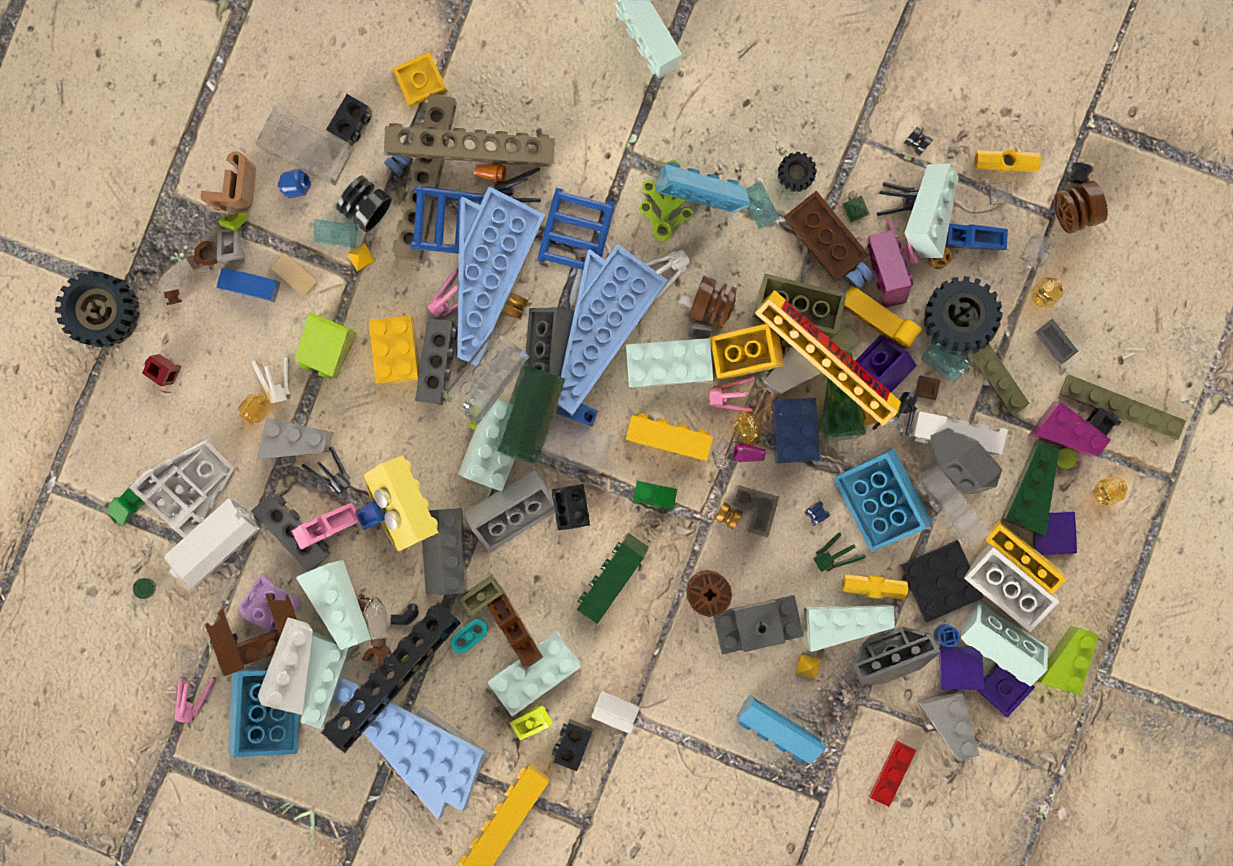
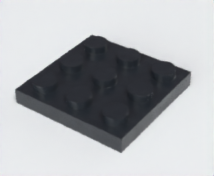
(939, 581)

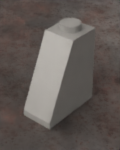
(796, 371)

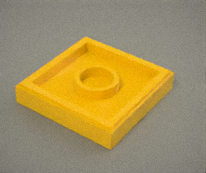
(419, 79)

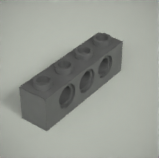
(434, 329)
(265, 513)

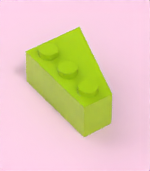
(1070, 661)

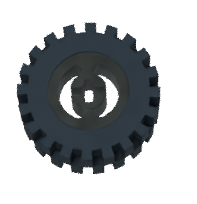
(968, 334)

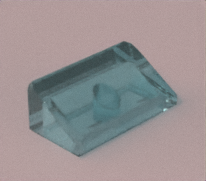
(761, 205)
(335, 233)
(946, 364)

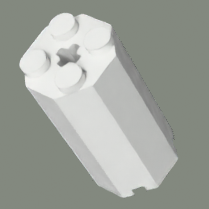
(211, 542)

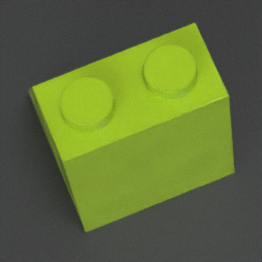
(323, 346)

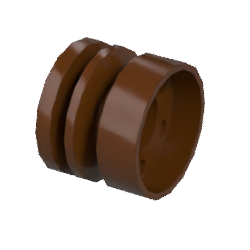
(1080, 207)
(713, 302)
(701, 583)

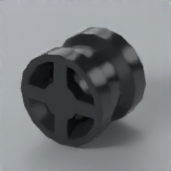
(1080, 173)

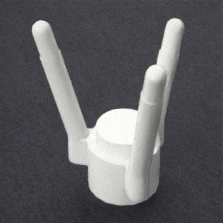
(676, 260)
(274, 392)

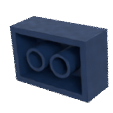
(795, 430)

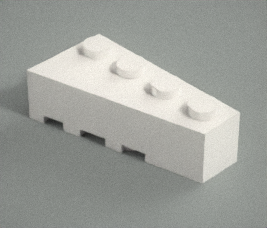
(928, 424)
(288, 669)

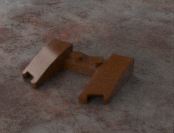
(234, 656)

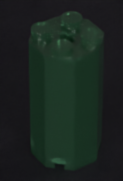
(529, 414)

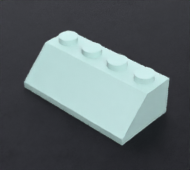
(1005, 643)

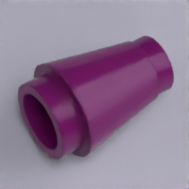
(748, 453)

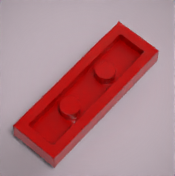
(892, 773)

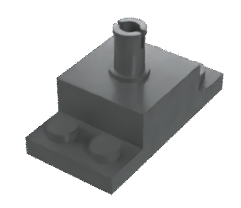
(758, 625)

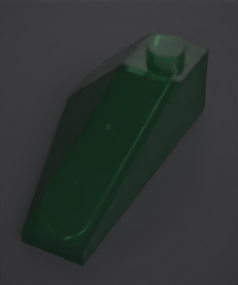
(841, 414)

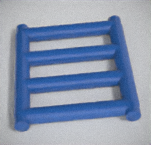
(442, 194)
(554, 215)

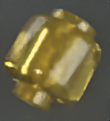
(1047, 292)
(254, 408)
(748, 427)
(1110, 490)

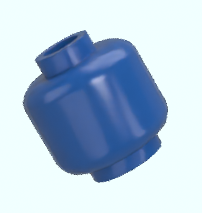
(294, 183)

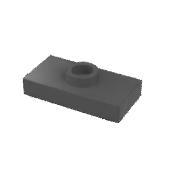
(1056, 341)

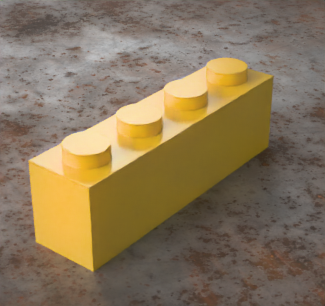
(668, 437)
(1025, 557)

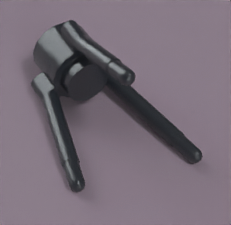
(507, 186)
(909, 198)
(907, 406)
(337, 482)

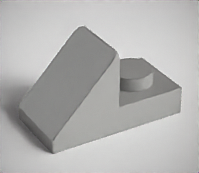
(229, 246)

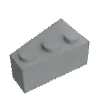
(291, 439)
(952, 722)

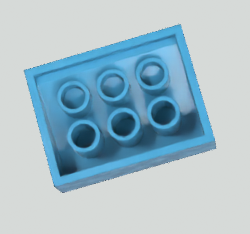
(702, 189)
(874, 511)
(255, 727)

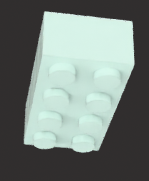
(651, 35)
(669, 363)
(482, 460)
(521, 686)

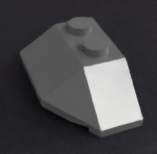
(965, 462)
(894, 655)

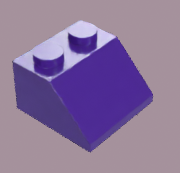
(887, 362)

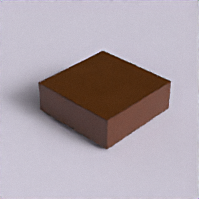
(927, 387)

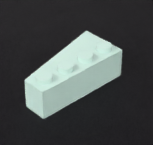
(932, 211)
(336, 603)
(841, 624)
(325, 671)

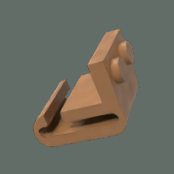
(237, 188)

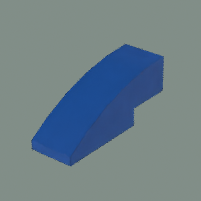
(976, 237)
(248, 284)

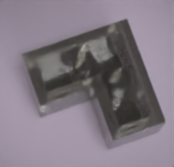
(761, 506)

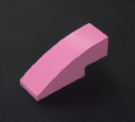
(325, 526)

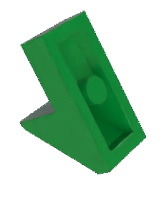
(655, 495)
(125, 506)

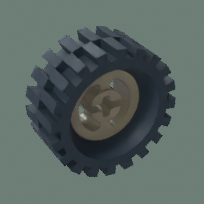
(79, 311)

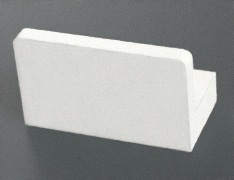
(615, 712)

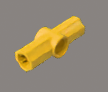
(995, 161)
(874, 586)

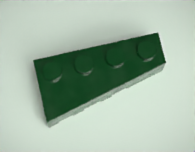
(1033, 491)
(613, 578)

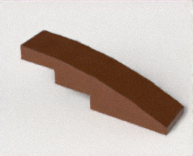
(515, 630)

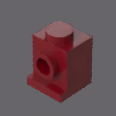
(161, 370)

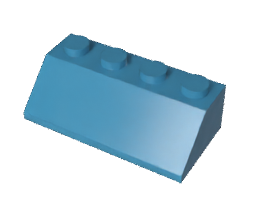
(780, 730)

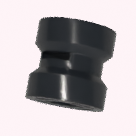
(914, 137)

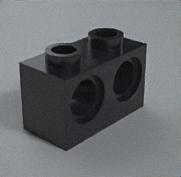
(343, 118)
(570, 507)
(577, 746)

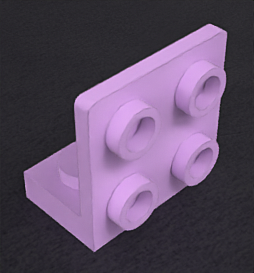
(255, 605)

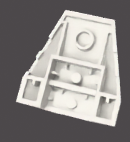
(184, 486)

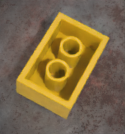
(394, 349)
(746, 351)

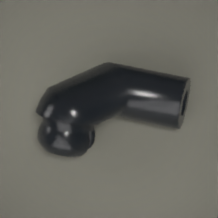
(407, 617)

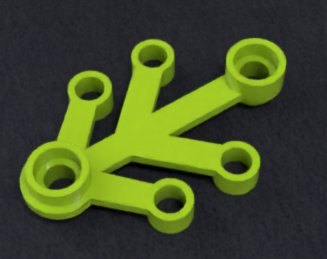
(666, 207)

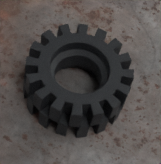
(806, 163)

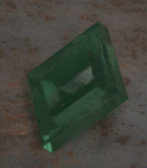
(856, 209)

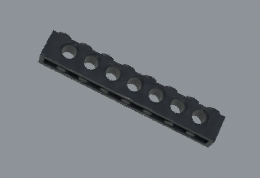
(403, 673)

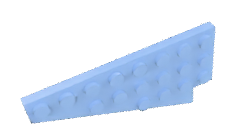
(491, 253)
(607, 309)
(426, 757)

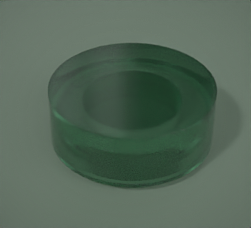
(144, 588)

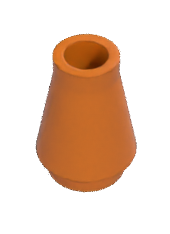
(493, 172)

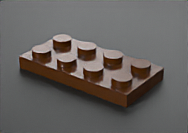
(825, 236)

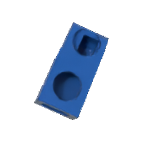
(582, 414)

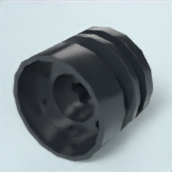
(363, 203)

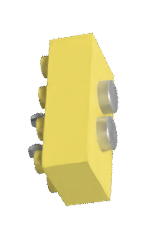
(405, 510)

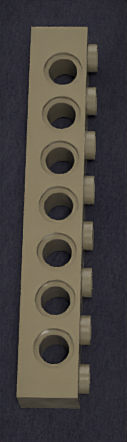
(434, 105)
(394, 147)

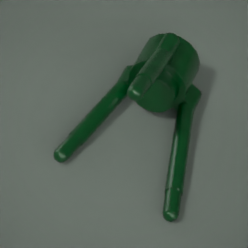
(825, 560)

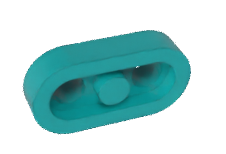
(469, 635)

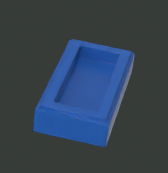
(370, 515)

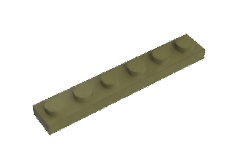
(997, 376)
(1123, 407)

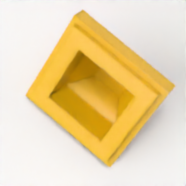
(361, 257)
(808, 666)

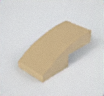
(293, 274)

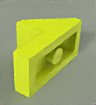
(531, 722)

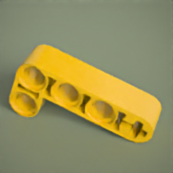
(881, 319)

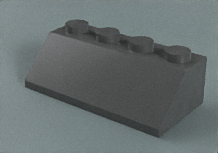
(548, 338)
(445, 554)

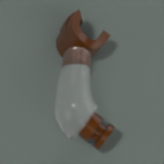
(172, 279)
(376, 616)

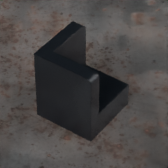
(1102, 420)

